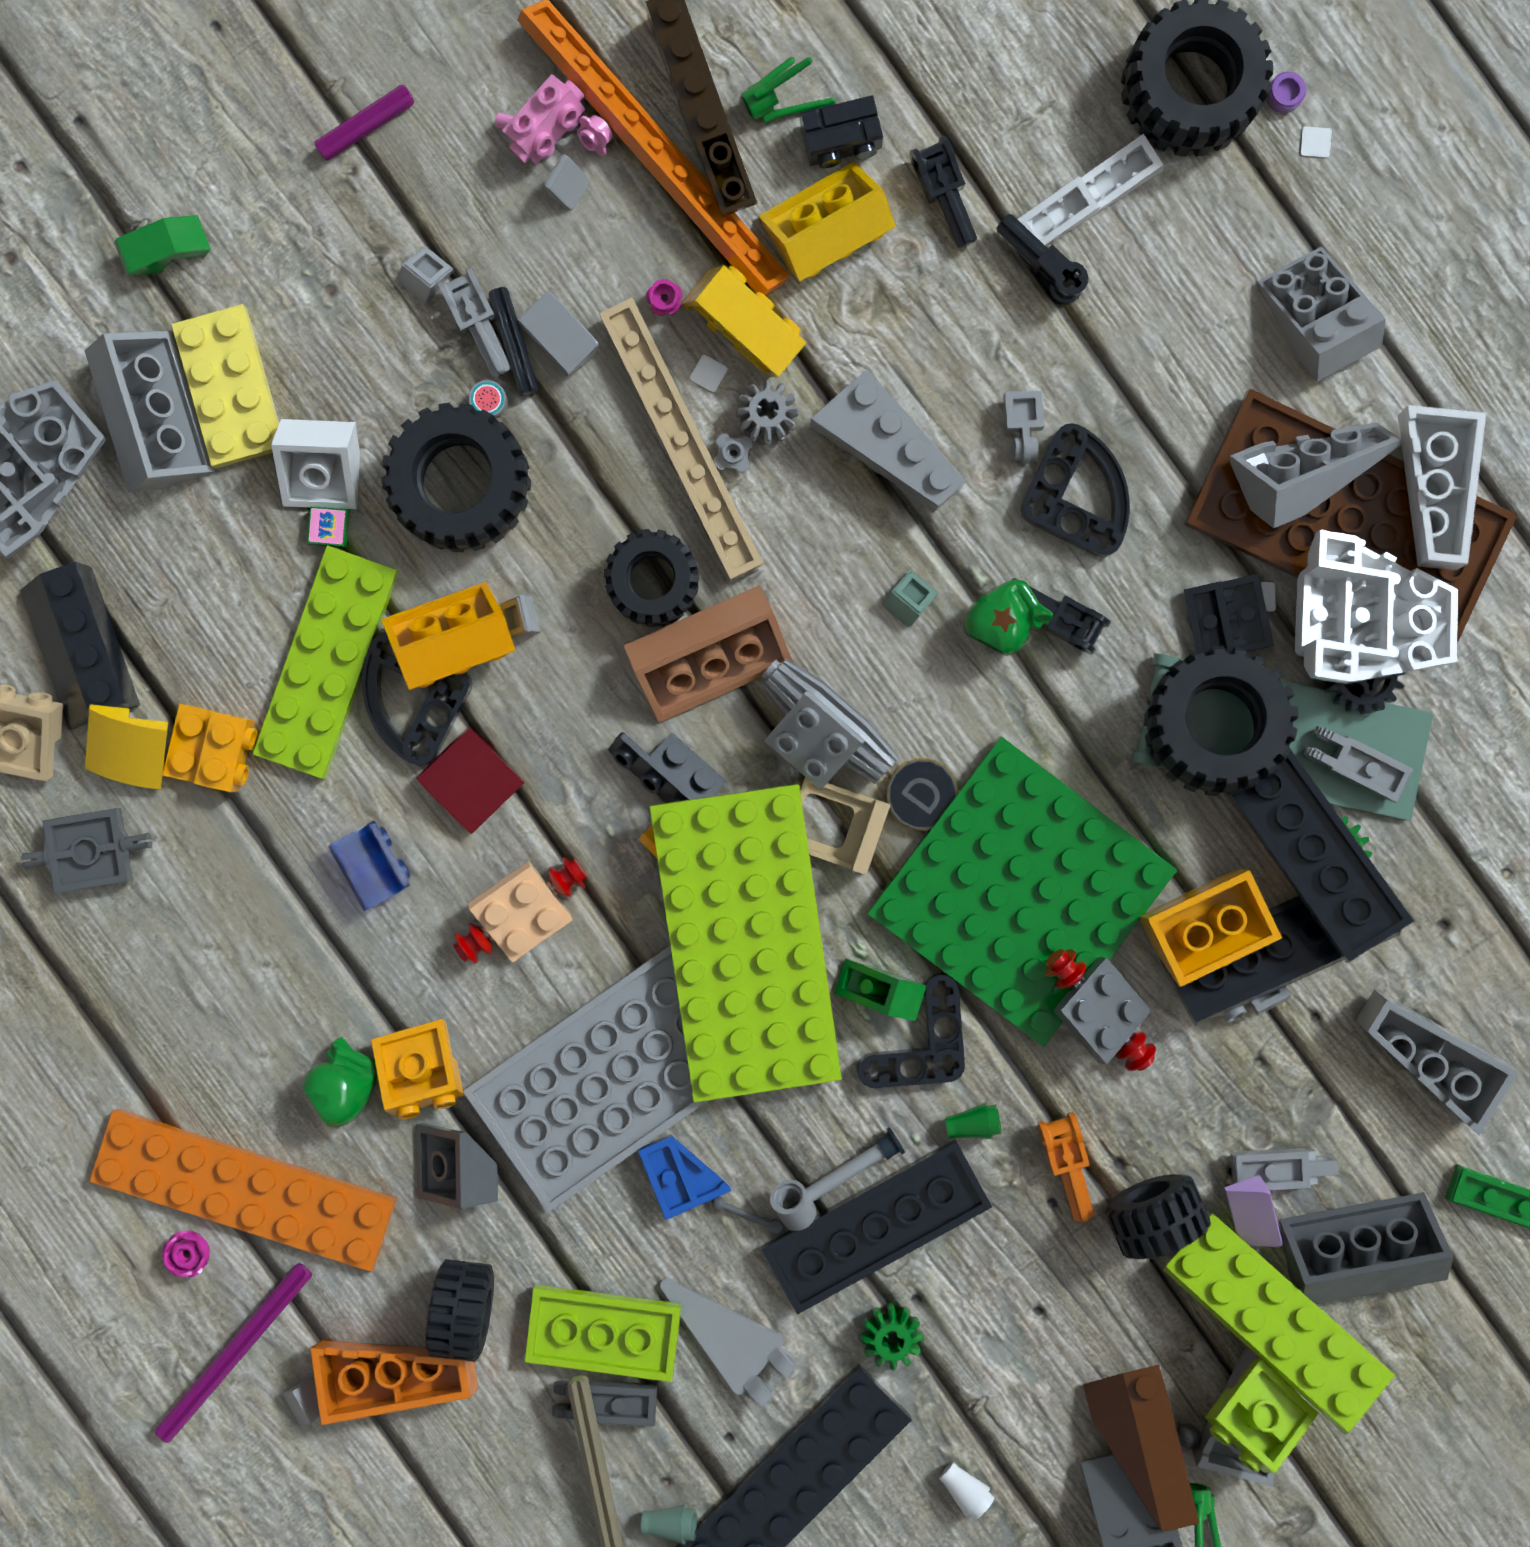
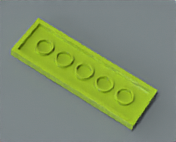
(325, 662)
(1280, 1325)

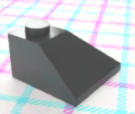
(453, 1168)

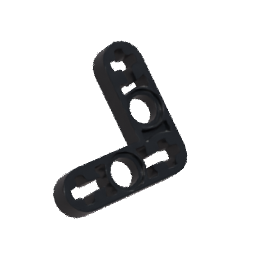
(937, 1048)

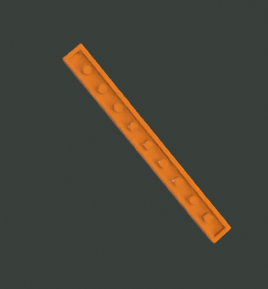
(651, 146)

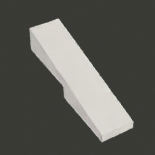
(1093, 191)

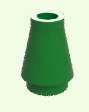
(976, 1123)

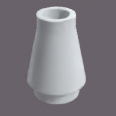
(967, 1491)

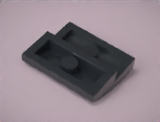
(1229, 615)

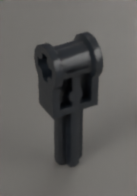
(942, 181)
(1048, 263)
(1072, 620)

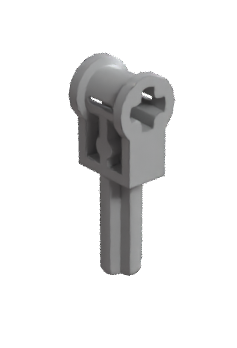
(474, 315)

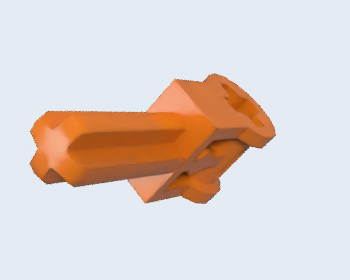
(1067, 1157)

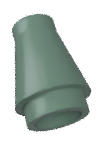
(672, 1524)

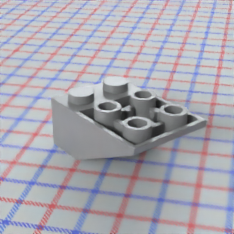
(1322, 313)

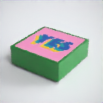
(328, 527)

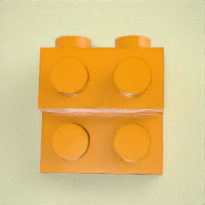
(210, 748)
(417, 1069)

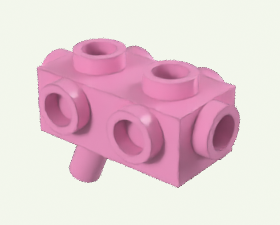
(542, 120)

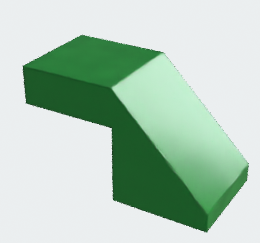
(156, 244)

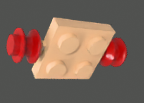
(520, 911)

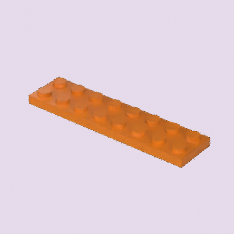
(243, 1189)

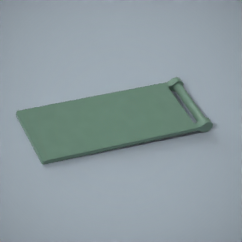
(1225, 727)

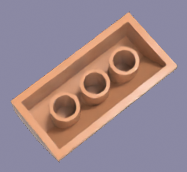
(707, 653)

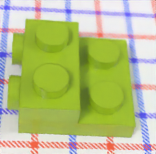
(1261, 1418)

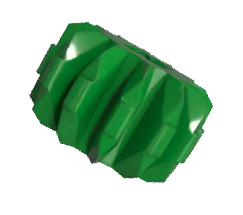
(877, 1336)

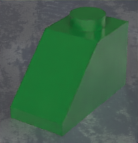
(880, 990)

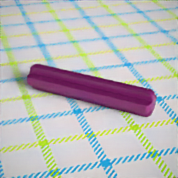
(364, 122)

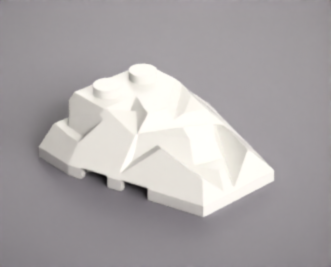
(1369, 615)

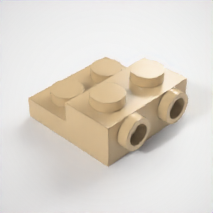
(28, 733)

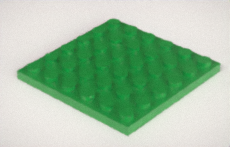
(1012, 879)

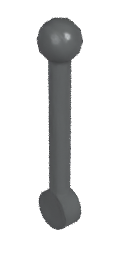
(775, 1226)

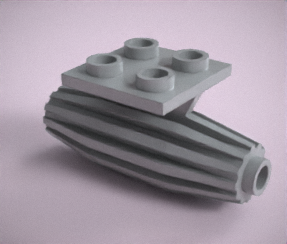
(822, 728)

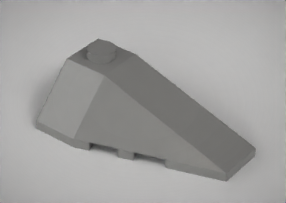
(1299, 476)

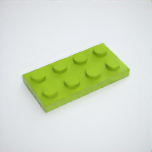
(603, 1333)

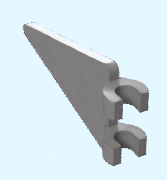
(732, 1342)

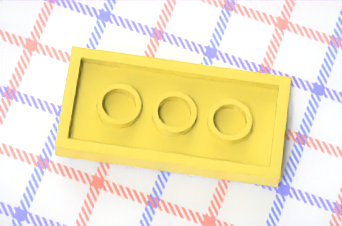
(227, 385)

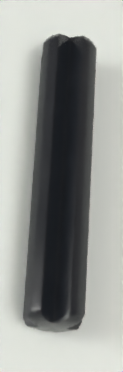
(513, 341)

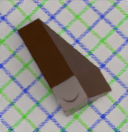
(1141, 1432)

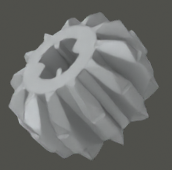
(763, 424)

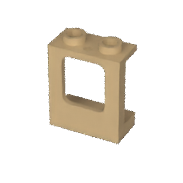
(863, 831)

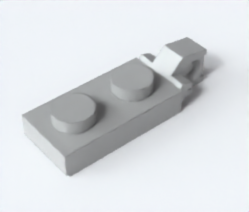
(1282, 1167)

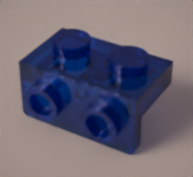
(370, 865)

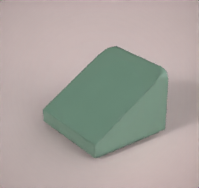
(909, 599)

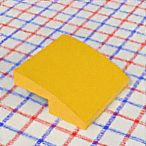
(125, 747)

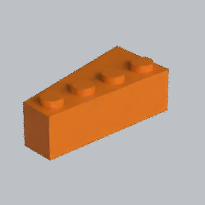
(382, 1379)

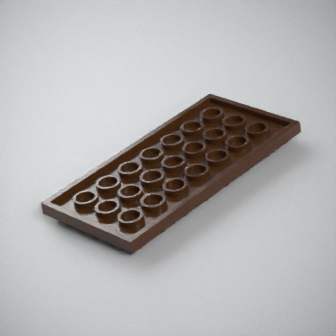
(1368, 507)

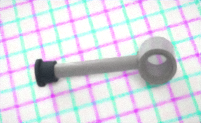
(793, 1191)

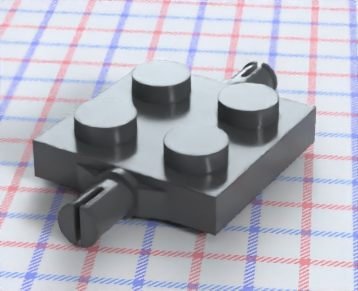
(87, 850)

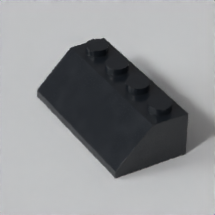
(78, 642)

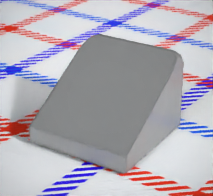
(566, 183)
(423, 273)

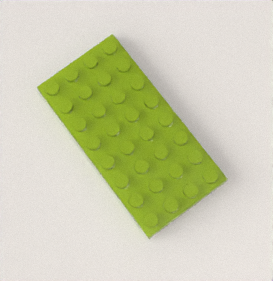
(746, 942)

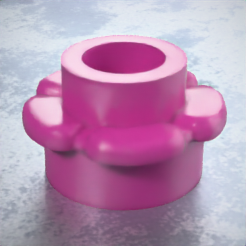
(661, 288)

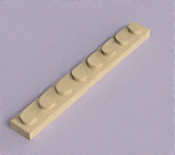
(681, 439)

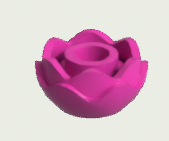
(180, 1264)

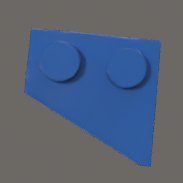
(679, 1176)

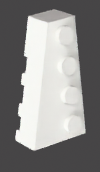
(1442, 479)

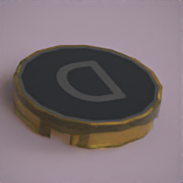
(920, 792)

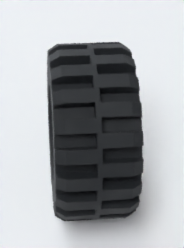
(1223, 38)
(426, 439)
(1249, 682)

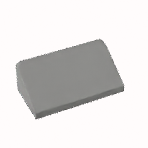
(559, 333)

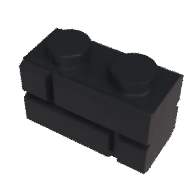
(841, 132)

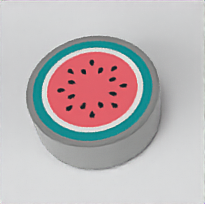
(488, 396)

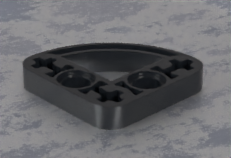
(1058, 507)
(378, 716)

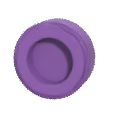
(1286, 92)

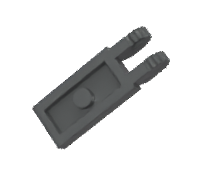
(614, 1402)

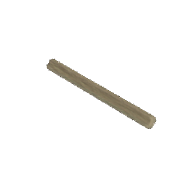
(594, 1461)

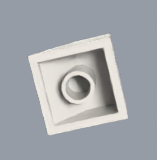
(317, 463)

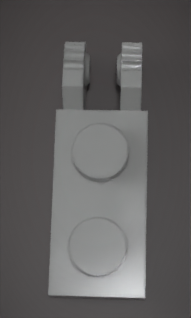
(1361, 765)

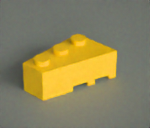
(745, 319)

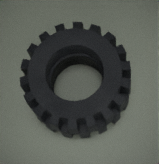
(645, 546)
(1157, 1216)
(460, 1310)

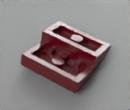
(470, 780)

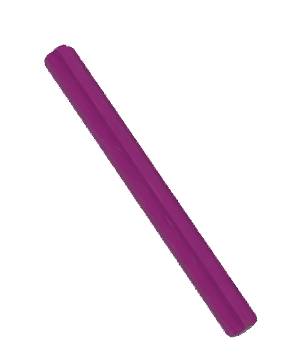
(233, 1352)

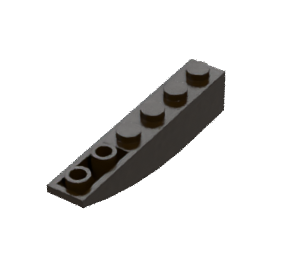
(700, 104)

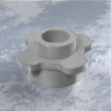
(738, 462)

